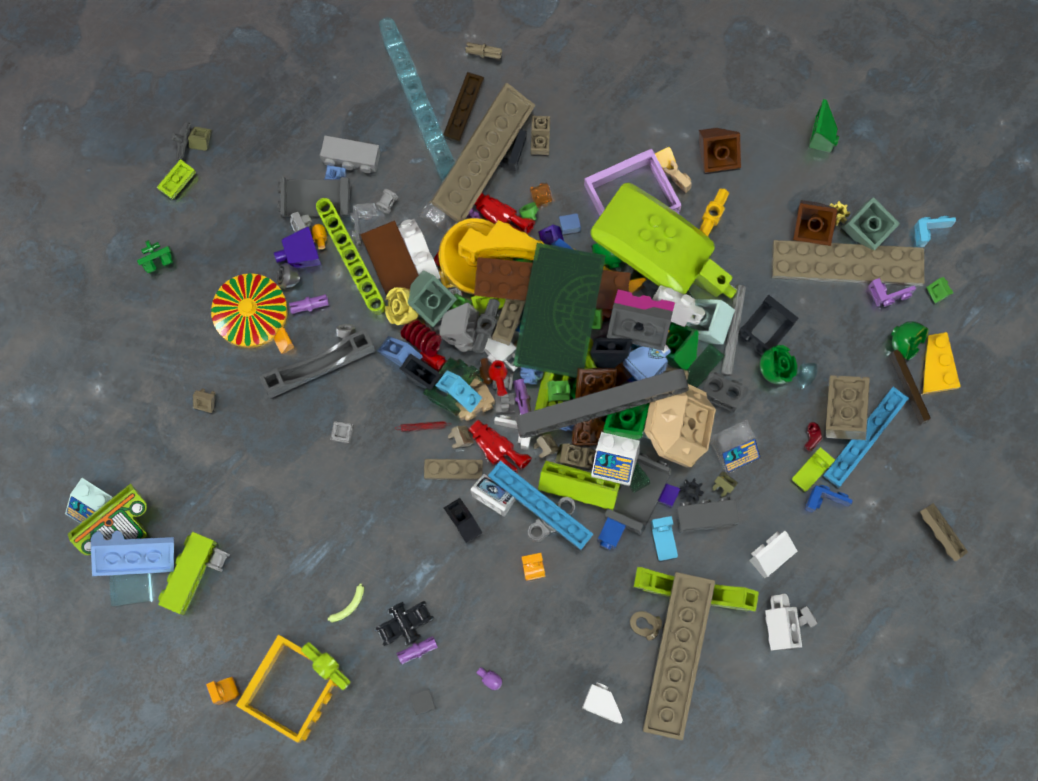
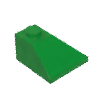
(824, 129)
(682, 345)
(627, 423)

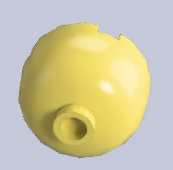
(398, 309)

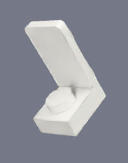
(507, 422)

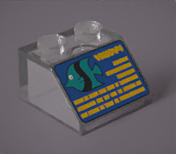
(736, 447)

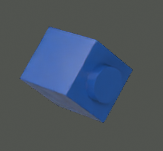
(610, 534)

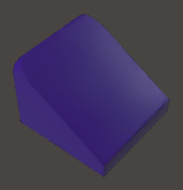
(550, 234)
(669, 495)

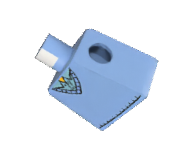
(646, 362)

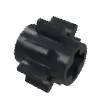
(690, 496)

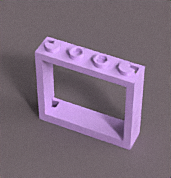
(626, 167)

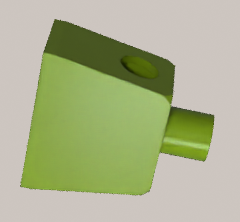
(715, 280)

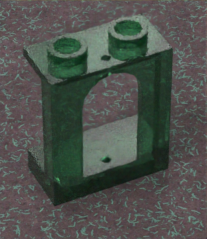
(448, 402)

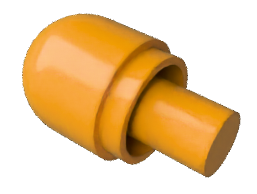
(319, 235)

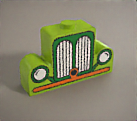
(111, 517)

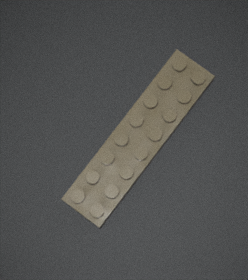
(482, 153)
(847, 263)
(678, 656)

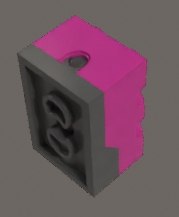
(641, 320)

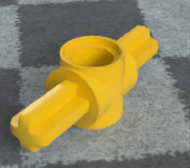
(717, 206)

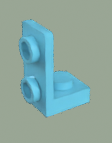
(922, 227)
(459, 390)
(664, 538)

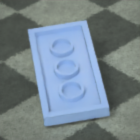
(131, 556)

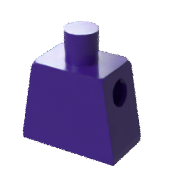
(299, 250)

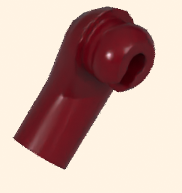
(815, 436)

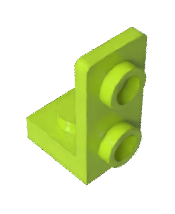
(813, 469)

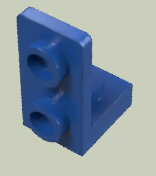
(815, 497)

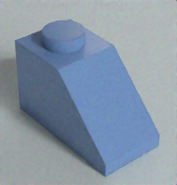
(397, 350)

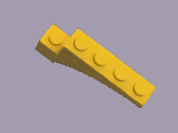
(500, 242)

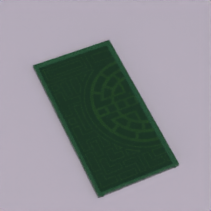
(559, 310)

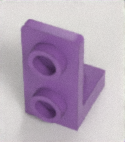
(879, 294)

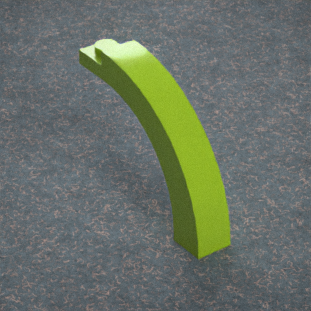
(723, 596)

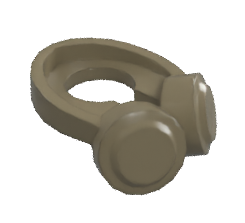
(655, 621)

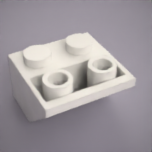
(772, 556)

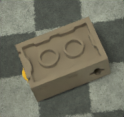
(847, 407)

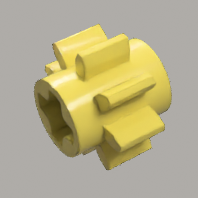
(843, 213)

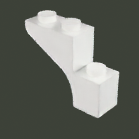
(417, 247)

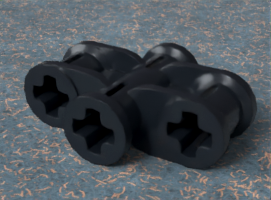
(398, 627)

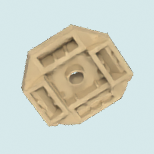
(681, 426)

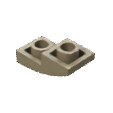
(540, 135)
(577, 456)

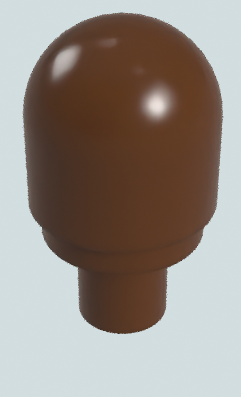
(484, 371)

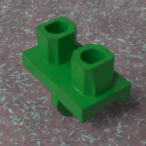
(147, 261)

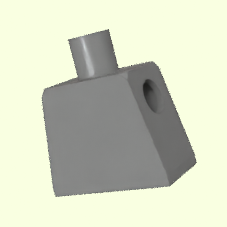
(459, 325)

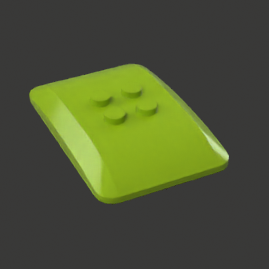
(652, 238)

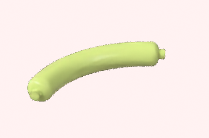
(350, 608)

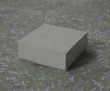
(342, 432)

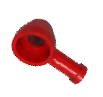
(498, 375)

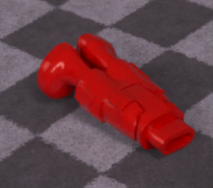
(495, 210)
(497, 446)

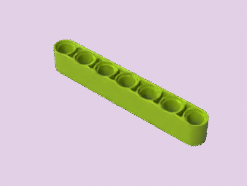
(347, 248)

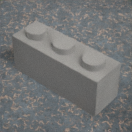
(350, 154)

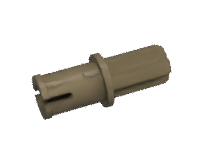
(483, 50)

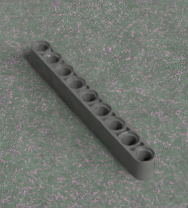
(602, 403)

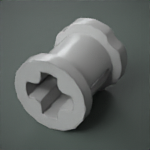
(386, 201)
(508, 382)
(217, 559)

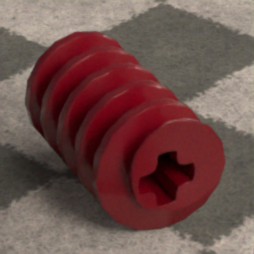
(422, 337)

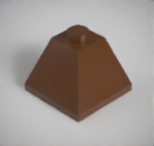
(719, 149)
(815, 223)

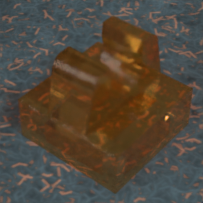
(541, 194)

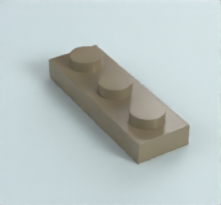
(508, 321)
(453, 469)
(943, 532)

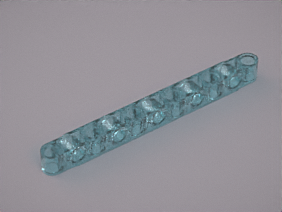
(417, 101)

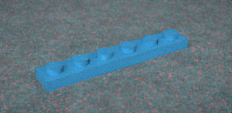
(857, 449)
(540, 505)

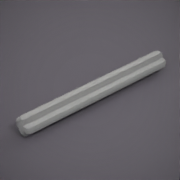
(733, 331)

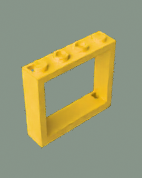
(258, 679)

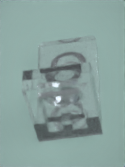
(364, 211)
(438, 217)

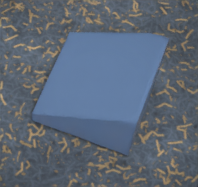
(570, 224)

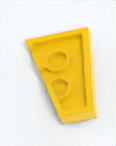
(940, 368)

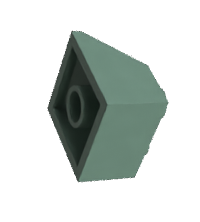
(870, 224)
(430, 298)

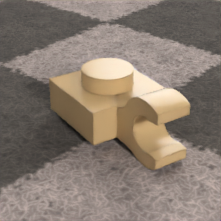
(679, 179)

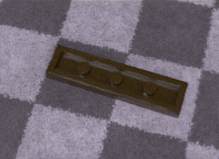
(463, 107)
(910, 387)

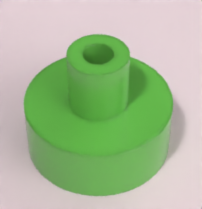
(529, 211)

